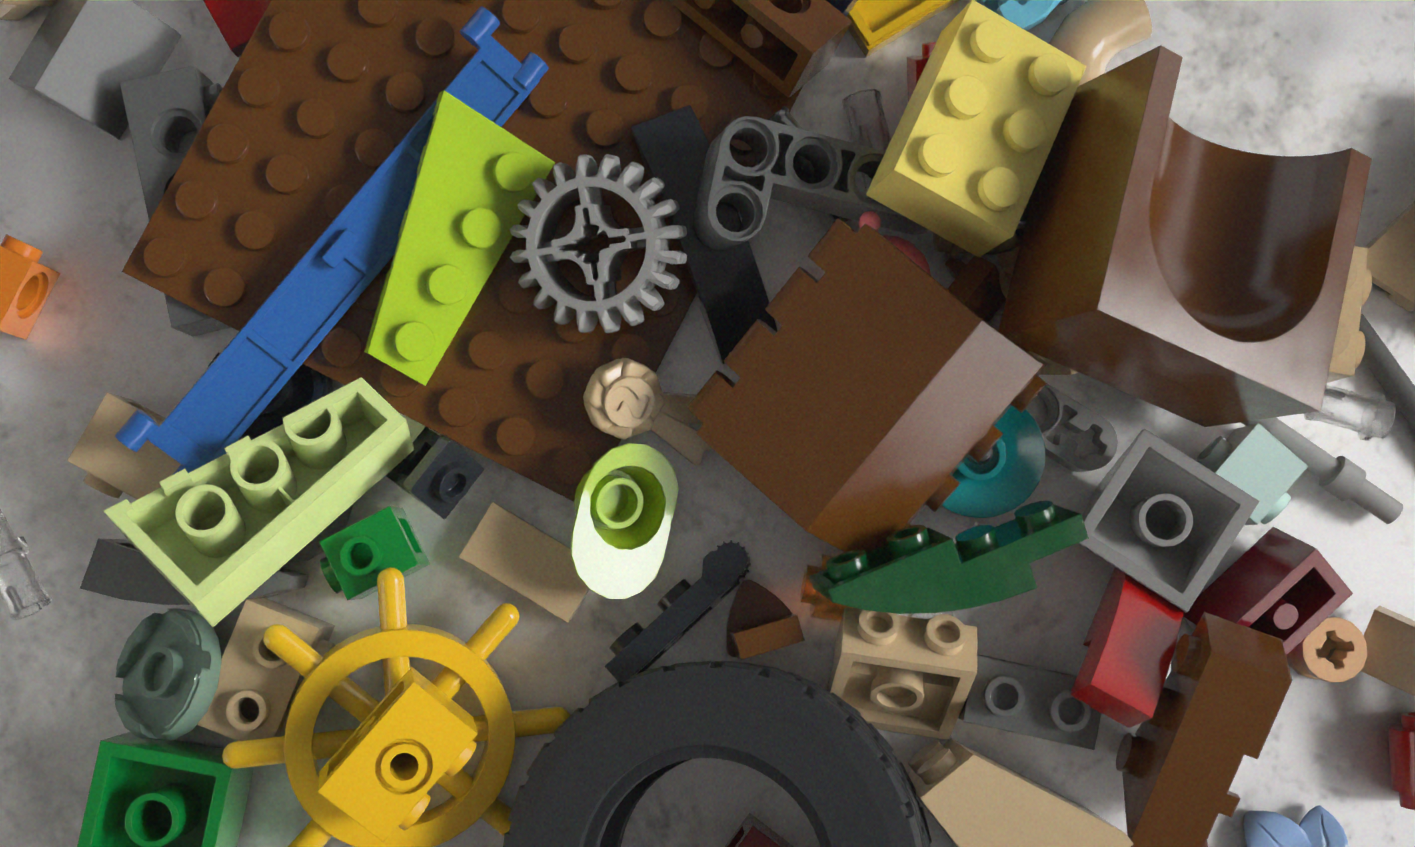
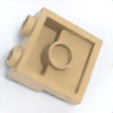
(904, 670)

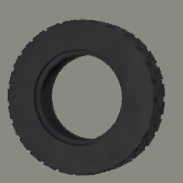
(724, 710)

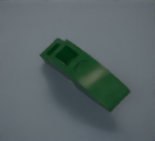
(931, 574)

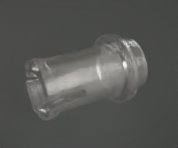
(1356, 412)

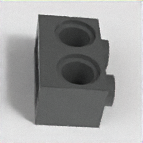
(1029, 703)

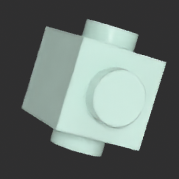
(1256, 465)

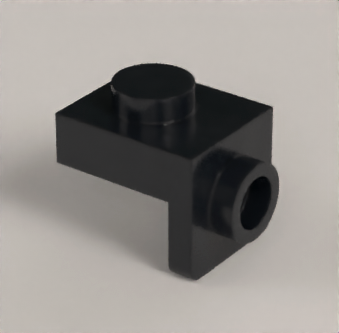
(436, 472)

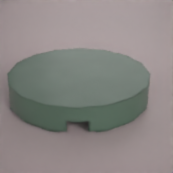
(168, 674)

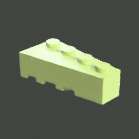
(265, 499)

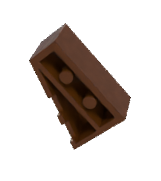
(1208, 716)

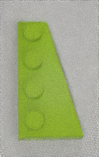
(451, 234)

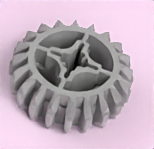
(544, 252)

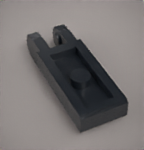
(682, 609)

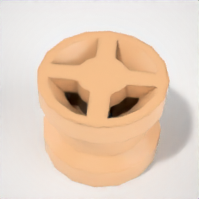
(1346, 662)

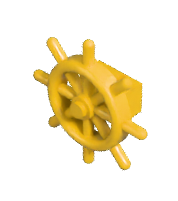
(407, 742)

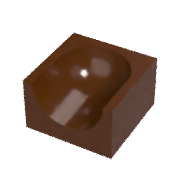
(1184, 261)

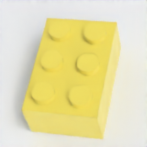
(977, 130)

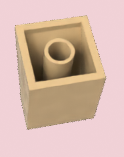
(997, 807)

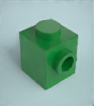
(367, 548)

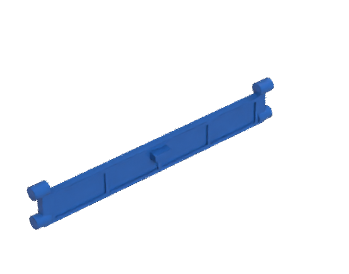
(328, 274)

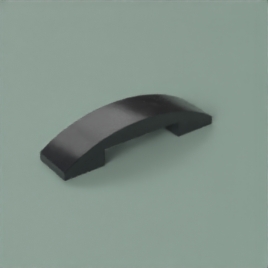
(725, 281)

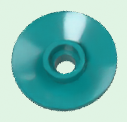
(1007, 475)

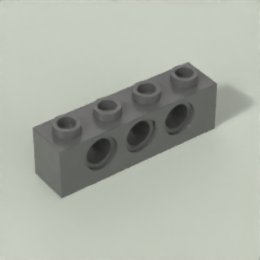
(158, 115)

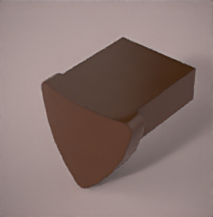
(759, 622)

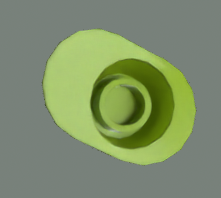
(623, 520)

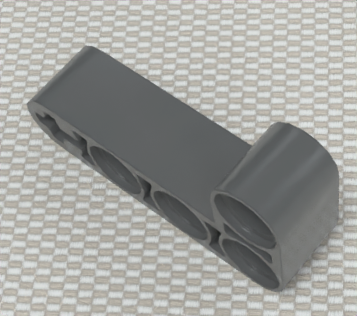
(775, 178)

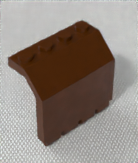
(863, 392)

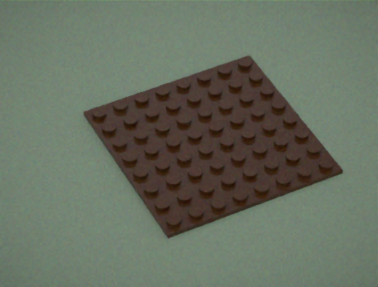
(329, 99)

